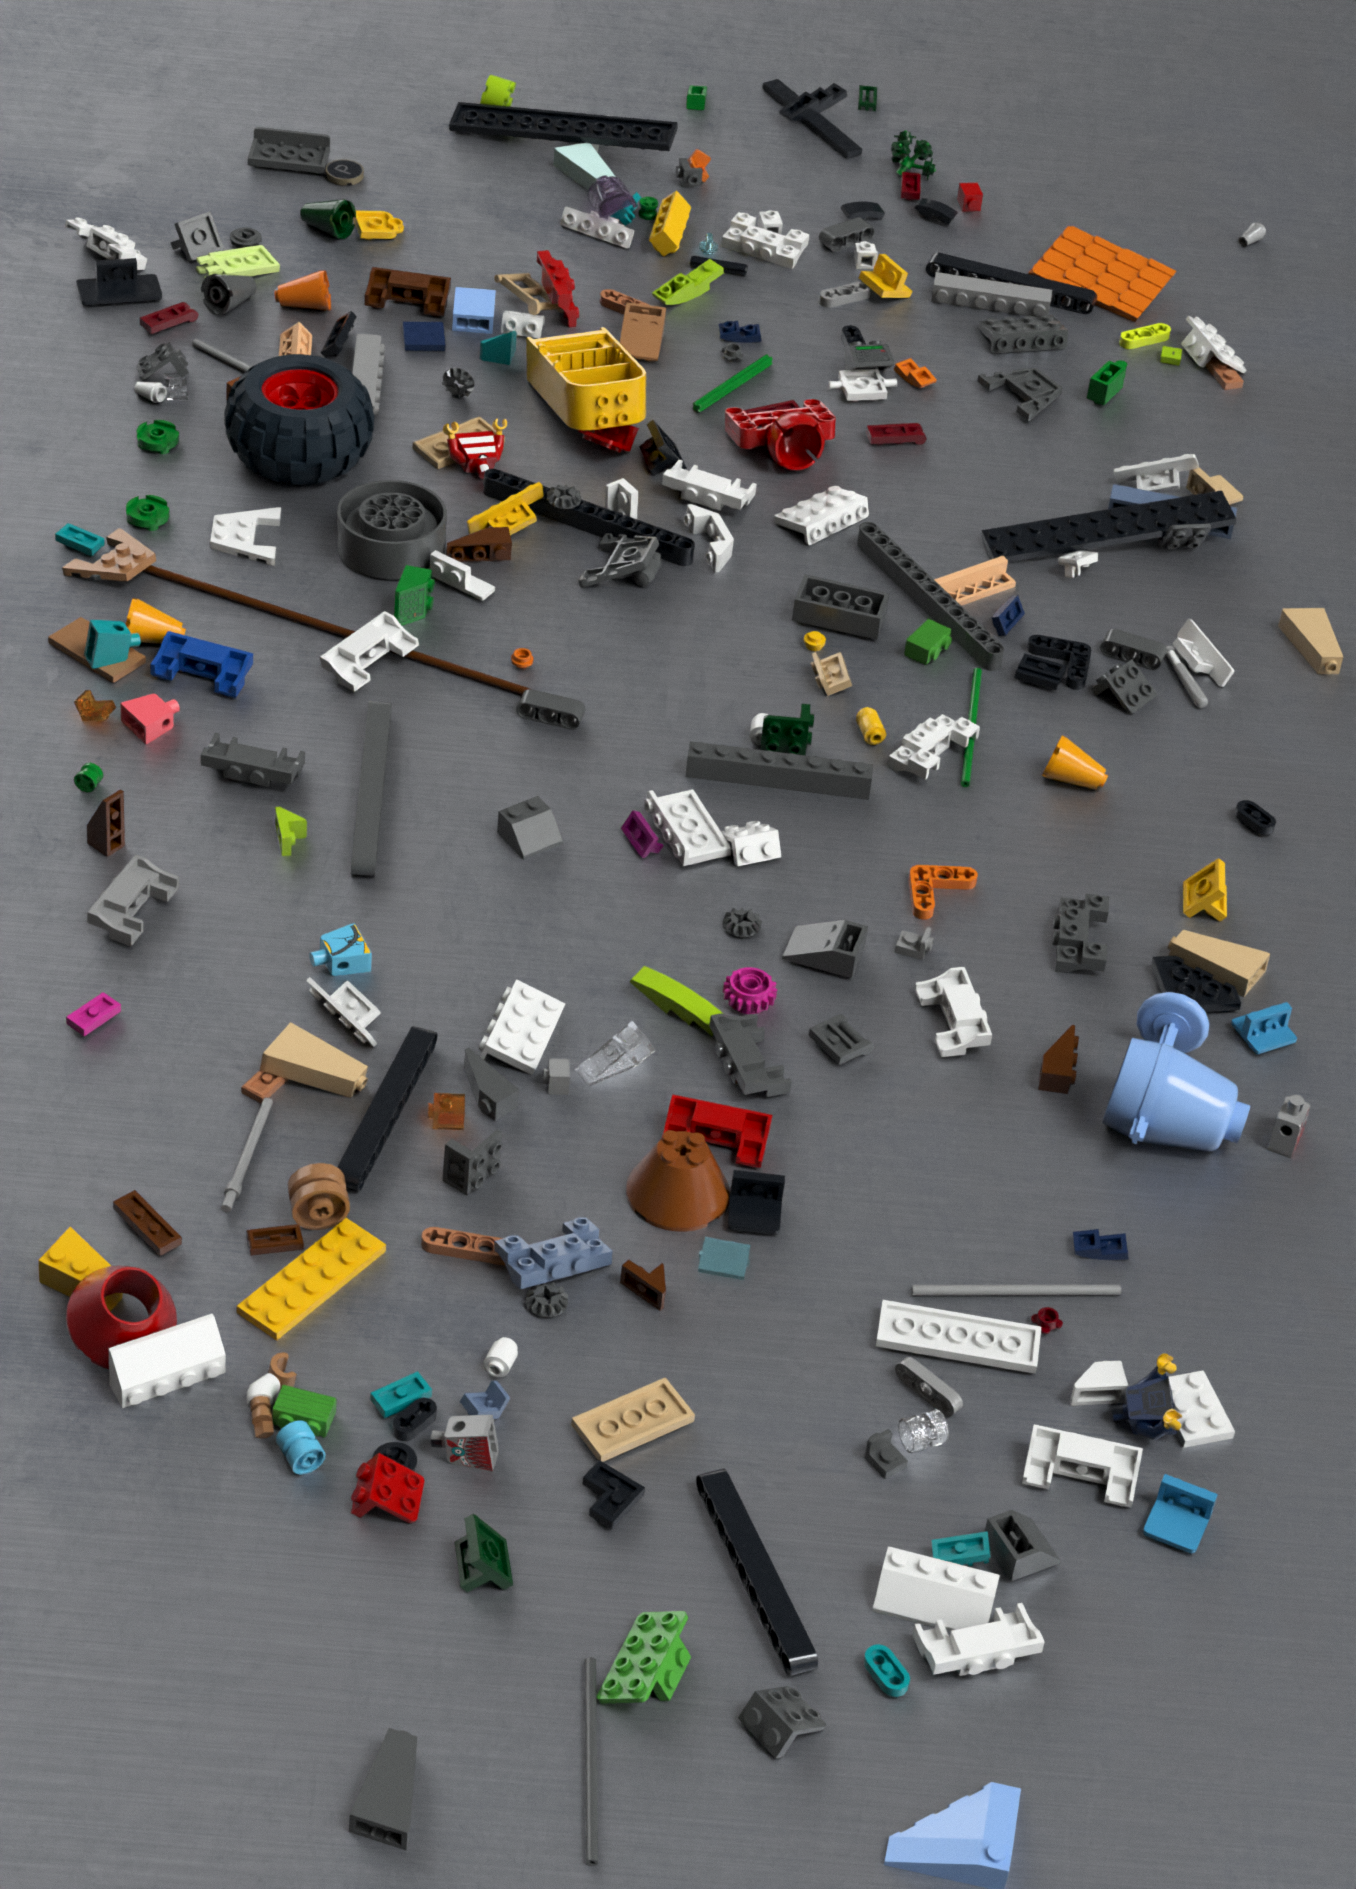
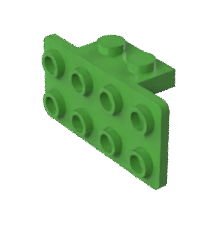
(648, 1660)

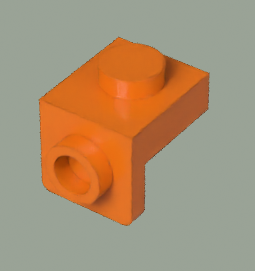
(700, 160)

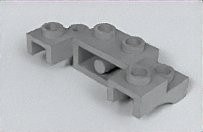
(125, 897)

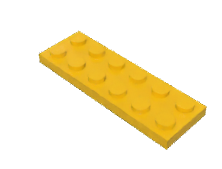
(311, 1279)

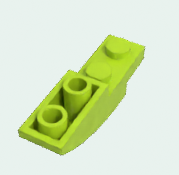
(685, 288)

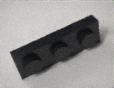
(339, 335)

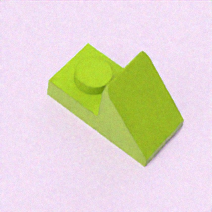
(288, 828)

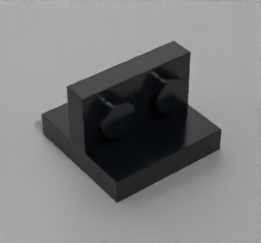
(659, 450)

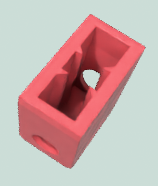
(149, 716)

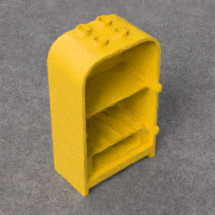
(587, 379)

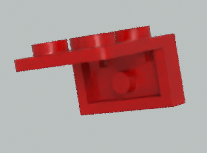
(613, 438)
(389, 1487)

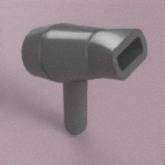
(646, 575)

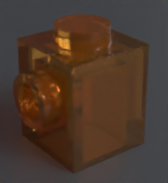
(447, 1111)

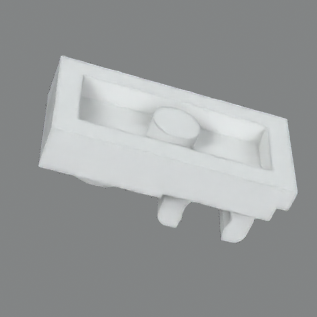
(1076, 560)

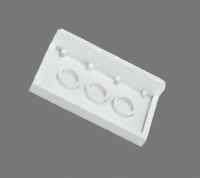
(824, 513)
(687, 827)
(521, 1027)

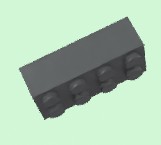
(840, 606)

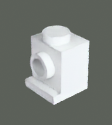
(865, 251)

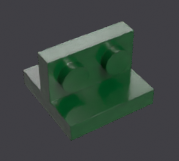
(482, 1556)

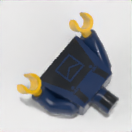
(1151, 1403)

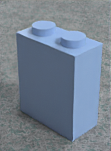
(473, 310)

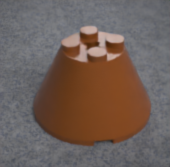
(678, 1184)

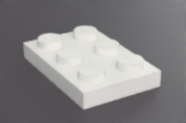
(1201, 1411)

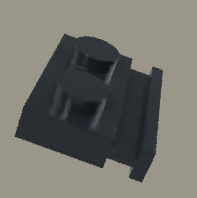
(1040, 671)

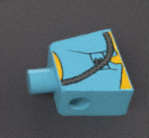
(343, 952)

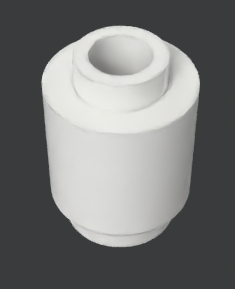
(756, 728)
(500, 1357)

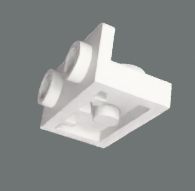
(523, 323)
(622, 498)

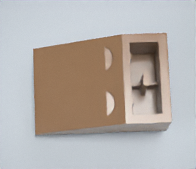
(643, 330)

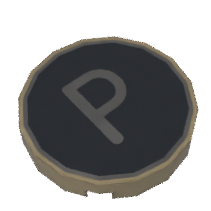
(344, 172)

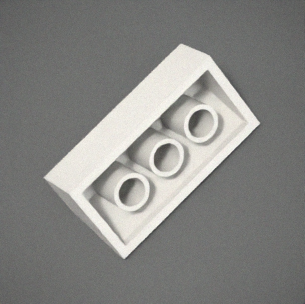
(166, 1361)
(933, 1590)

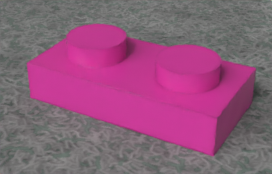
(93, 1014)

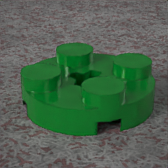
(148, 437)
(138, 512)

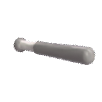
(1187, 680)

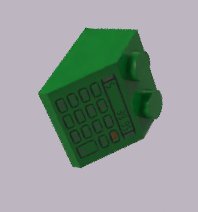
(413, 595)

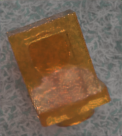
(93, 710)

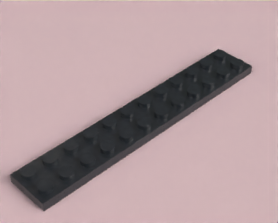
(563, 126)
(1106, 527)

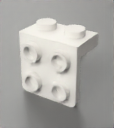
(753, 842)

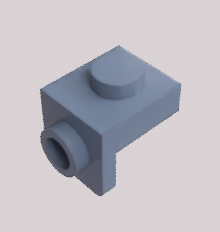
(486, 1403)

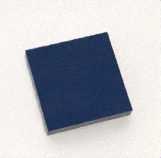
(423, 336)

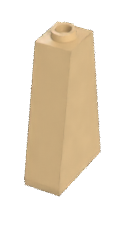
(1312, 637)
(1223, 959)
(313, 1062)

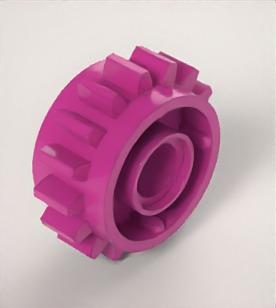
(749, 990)

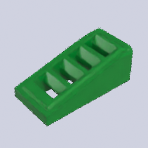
(696, 97)

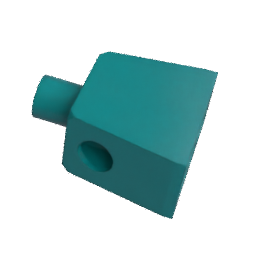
(109, 642)

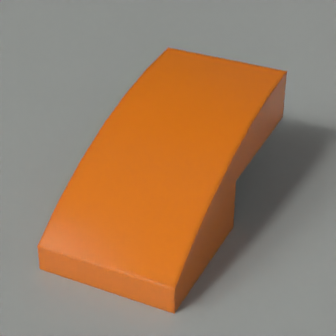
(913, 374)

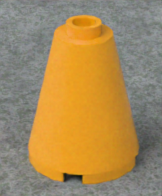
(151, 622)
(1074, 766)

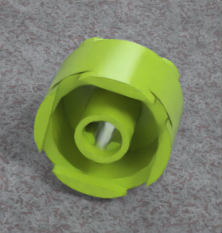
(498, 91)

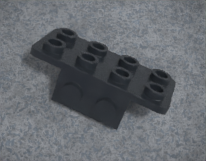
(118, 283)

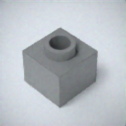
(557, 1076)

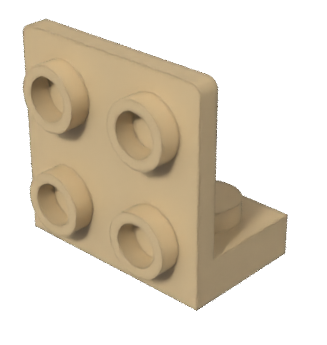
(1201, 483)

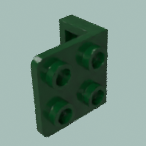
(788, 733)

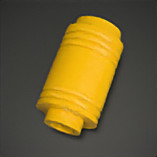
(870, 726)

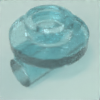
(708, 246)

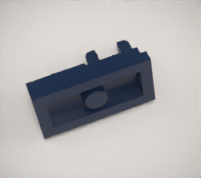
(1008, 615)

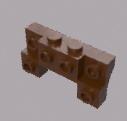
(408, 287)

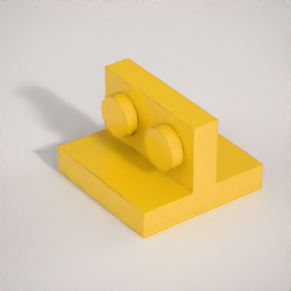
(886, 279)
(1206, 891)

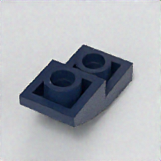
(746, 334)

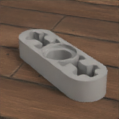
(836, 296)
(917, 1378)

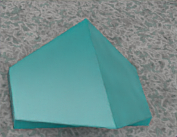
(499, 348)

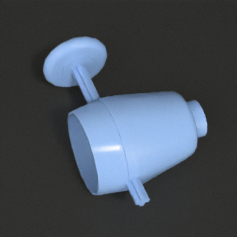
(1166, 1093)

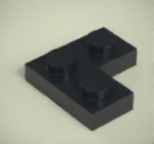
(616, 1491)

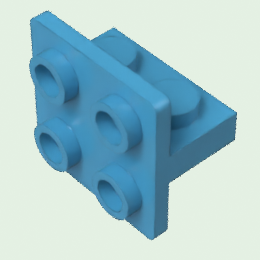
(1266, 1028)

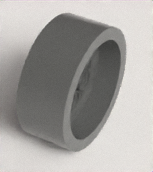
(389, 527)

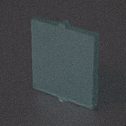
(724, 1258)

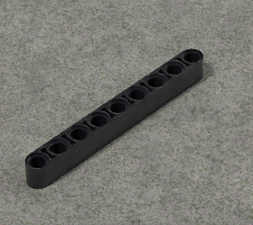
(1060, 290)
(387, 1106)
(757, 1572)

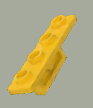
(509, 513)

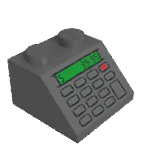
(868, 356)

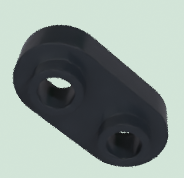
(1255, 817)

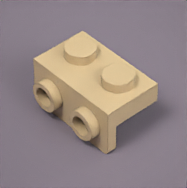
(831, 673)

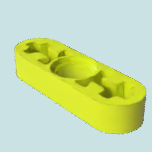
(1144, 336)

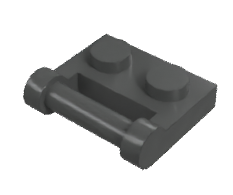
(836, 1043)

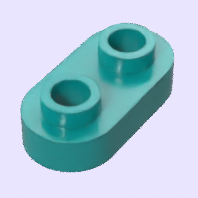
(888, 1672)

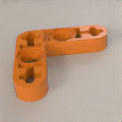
(965, 879)

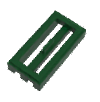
(867, 104)

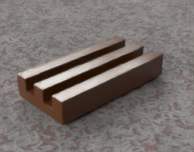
(273, 1242)

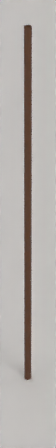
(341, 631)

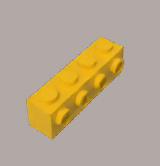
(670, 224)

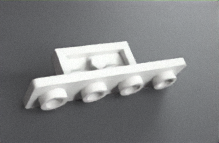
(600, 228)
(1157, 475)
(459, 576)
(1201, 653)
(351, 1005)

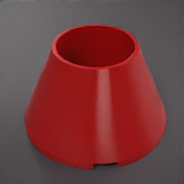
(97, 1329)

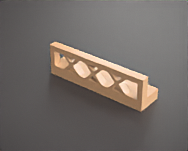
(298, 341)
(979, 575)

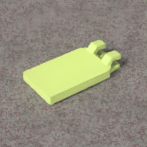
(240, 261)

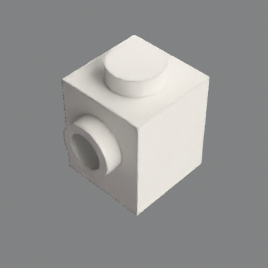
(770, 221)

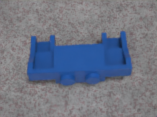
(203, 658)

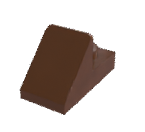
(646, 1285)

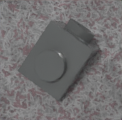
(688, 176)

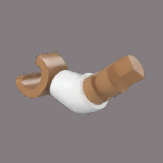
(262, 1391)

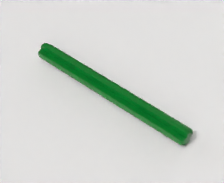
(732, 383)

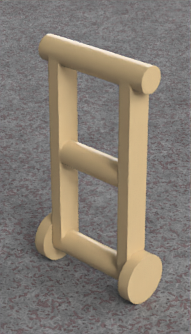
(526, 294)

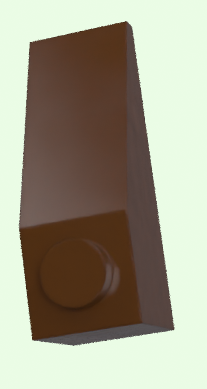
(107, 825)

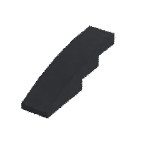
(814, 103)

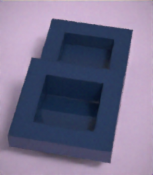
(1105, 1247)

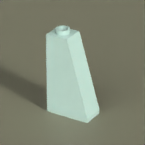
(581, 163)

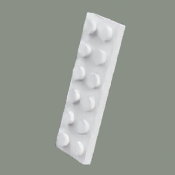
(958, 1336)

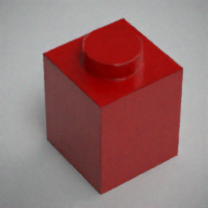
(969, 197)

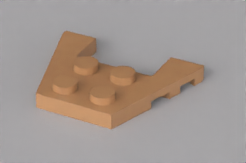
(120, 564)

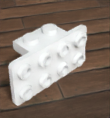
(1204, 343)

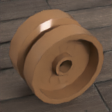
(318, 1196)

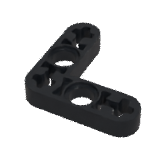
(1073, 651)

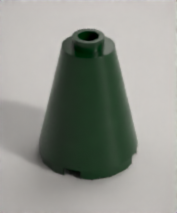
(331, 217)

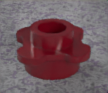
(1047, 1319)

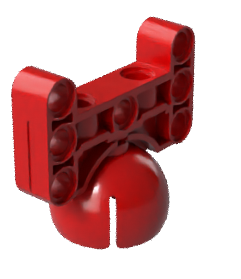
(784, 431)

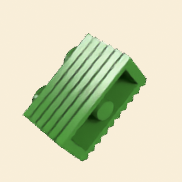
(927, 642)
(307, 1406)

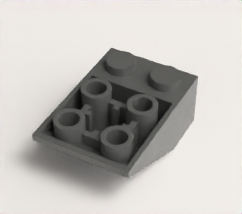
(828, 946)

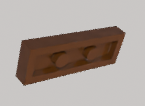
(147, 1222)

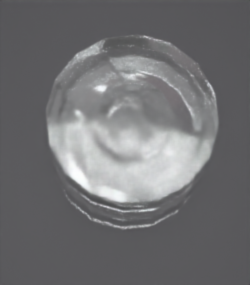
(923, 1431)

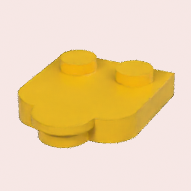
(377, 225)

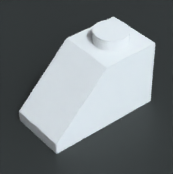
(1100, 1384)

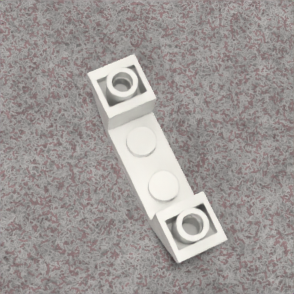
(702, 521)

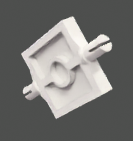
(862, 384)

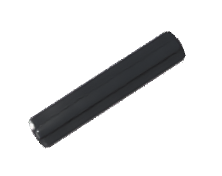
(728, 267)

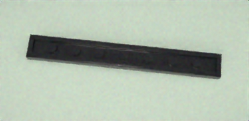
(817, 122)

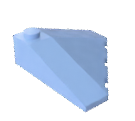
(964, 1842)

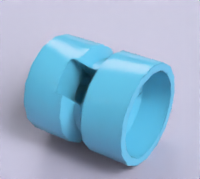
(300, 1447)

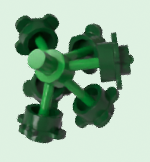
(922, 151)

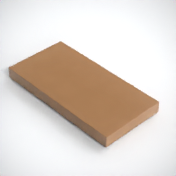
(72, 642)

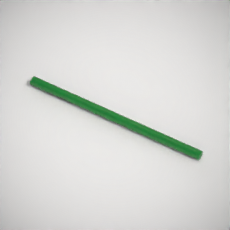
(972, 717)

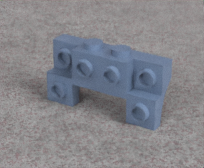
(554, 1258)

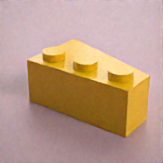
(70, 1262)

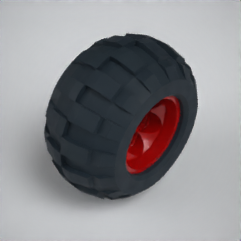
(299, 419)

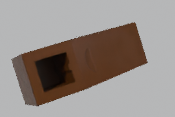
(483, 545)
(1057, 1064)

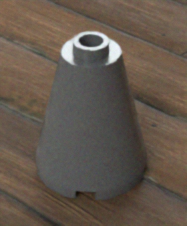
(226, 291)

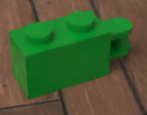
(1107, 382)

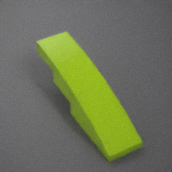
(675, 996)

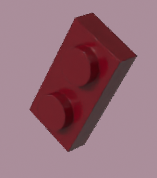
(910, 186)

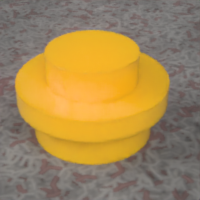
(814, 640)

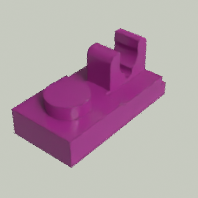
(641, 834)

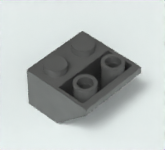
(1019, 1545)

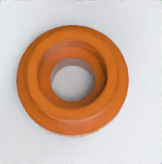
(522, 658)

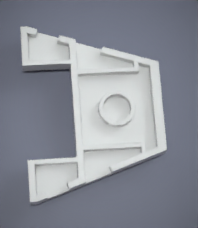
(236, 533)

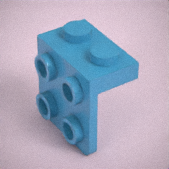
(1180, 1514)

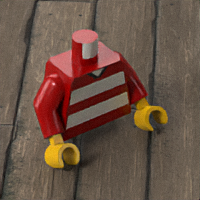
(475, 449)

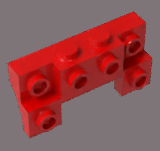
(558, 285)
(722, 1126)

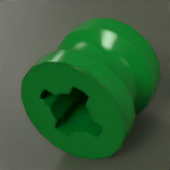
(648, 208)
(88, 777)

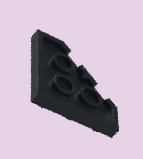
(1194, 983)

